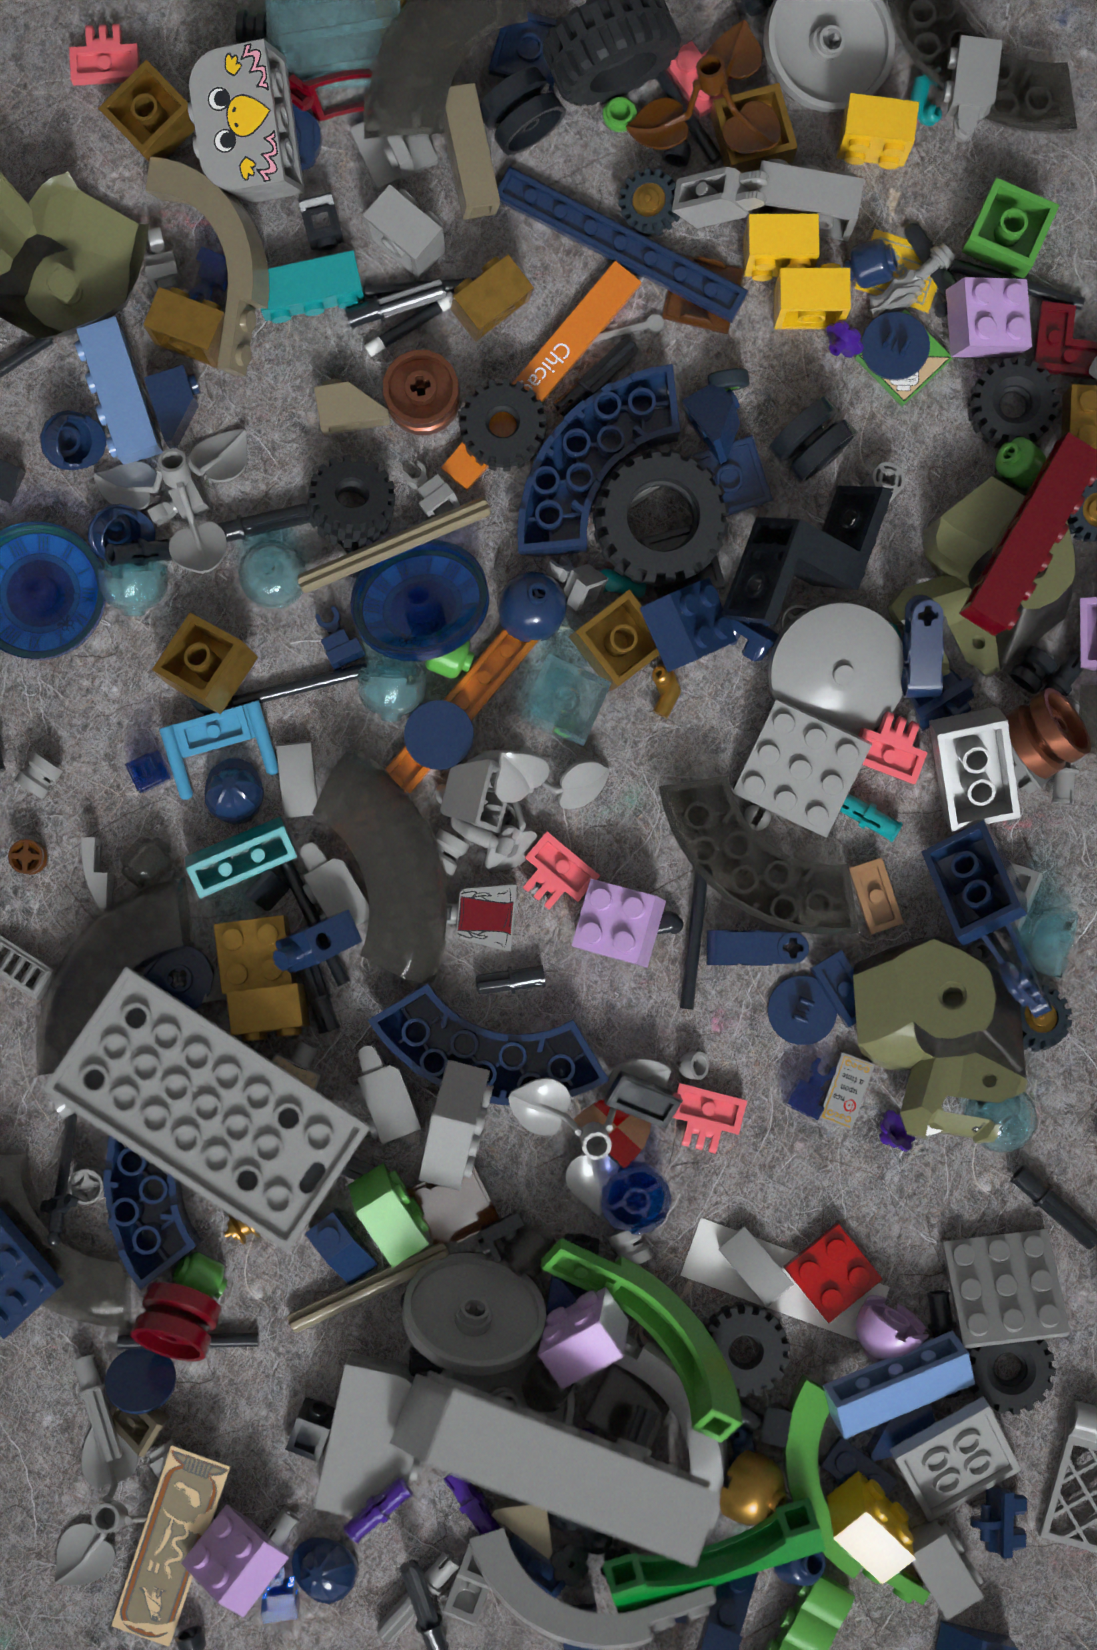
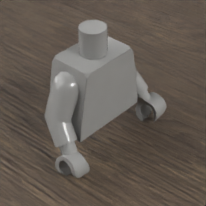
(473, 804)

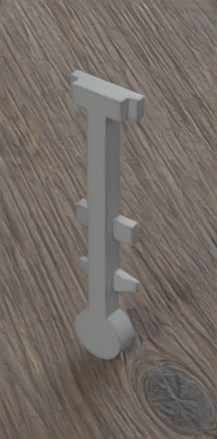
(654, 324)

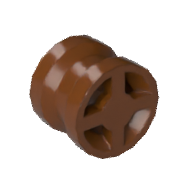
(20, 857)

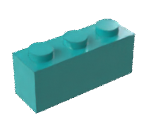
(313, 287)
(240, 857)

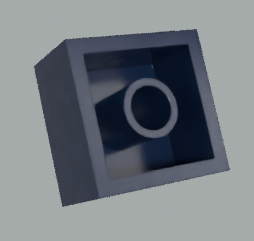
(688, 624)

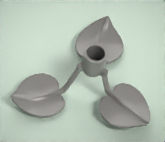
(220, 457)
(519, 776)
(543, 1104)
(82, 1551)

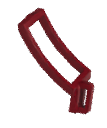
(305, 96)

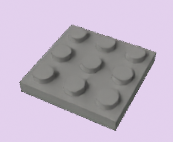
(802, 767)
(1005, 1288)
(955, 1459)

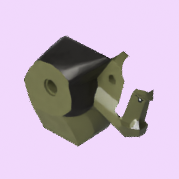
(958, 551)
(948, 1023)

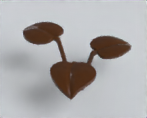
(750, 131)

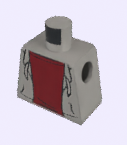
(485, 916)

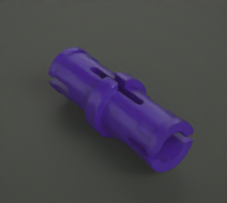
(472, 1504)
(377, 1510)

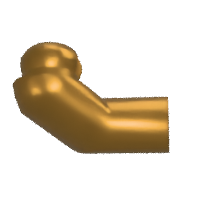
(668, 689)

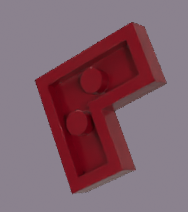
(1055, 344)

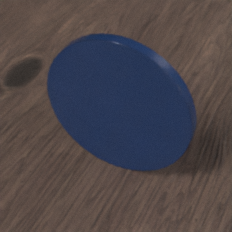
(895, 346)
(438, 735)
(801, 1011)
(140, 1381)

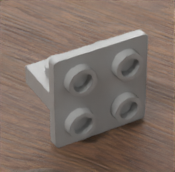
(393, 158)

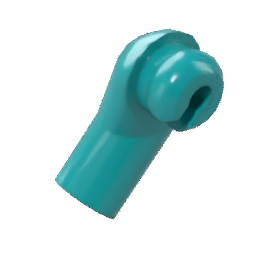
(927, 112)
(621, 584)

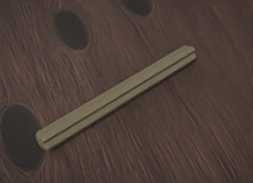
(393, 545)

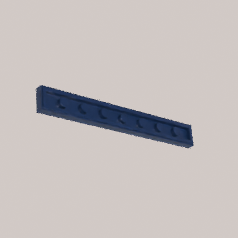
(621, 245)

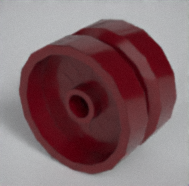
(176, 1321)

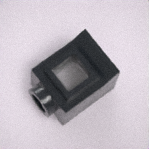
(321, 222)

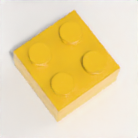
(877, 130)
(777, 241)
(811, 296)
(871, 1527)

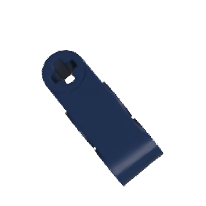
(922, 649)
(752, 947)

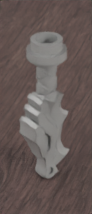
(905, 289)

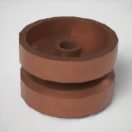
(421, 372)
(1048, 733)

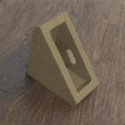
(139, 1430)
(527, 1522)

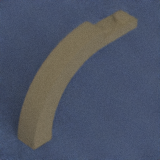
(241, 246)

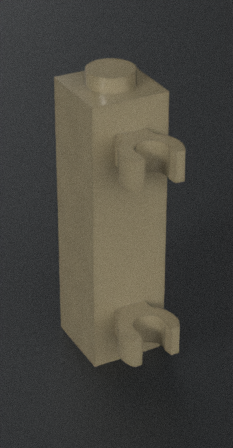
(469, 153)

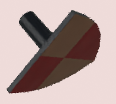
(627, 1133)

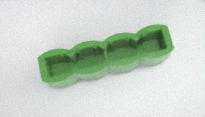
(814, 1617)

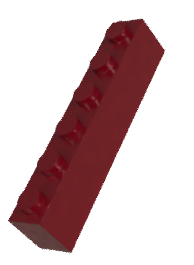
(1031, 535)

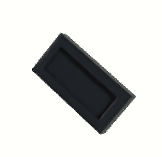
(643, 1099)

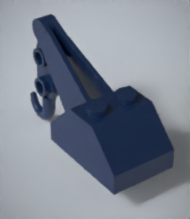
(982, 896)

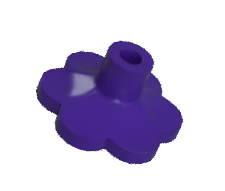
(844, 339)
(894, 1132)

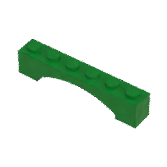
(781, 1538)

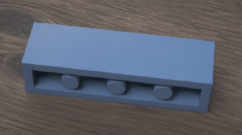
(118, 390)
(899, 1384)

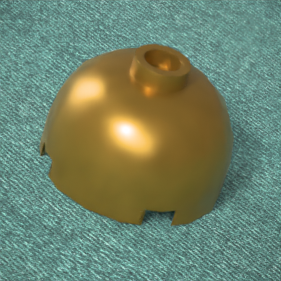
(754, 1489)

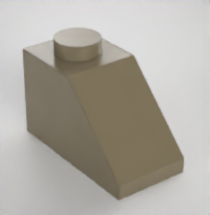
(347, 408)

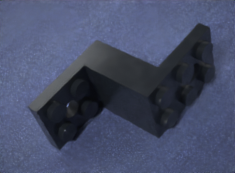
(795, 548)

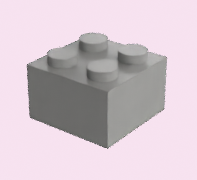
(405, 231)
(945, 1573)

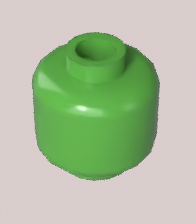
(1019, 461)
(452, 663)
(201, 1274)

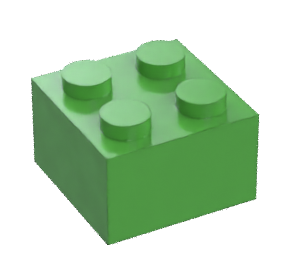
(1010, 228)
(389, 1214)

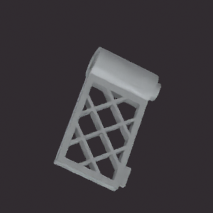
(1083, 1433)

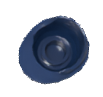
(72, 440)
(118, 525)
(233, 791)
(324, 1569)

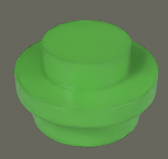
(619, 113)

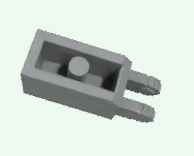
(972, 83)
(719, 196)
(333, 885)
(386, 1096)

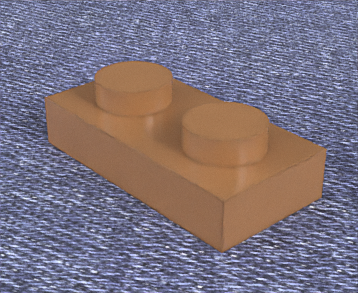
(875, 896)

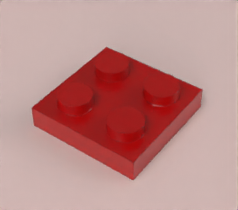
(832, 1272)

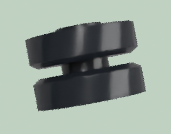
(521, 110)
(817, 445)

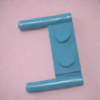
(214, 732)

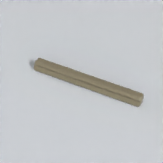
(364, 1288)

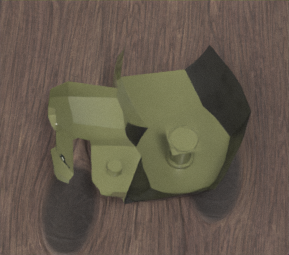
(64, 258)

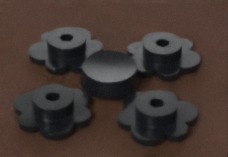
(594, 1542)

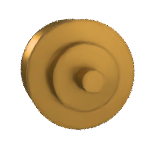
(238, 1230)

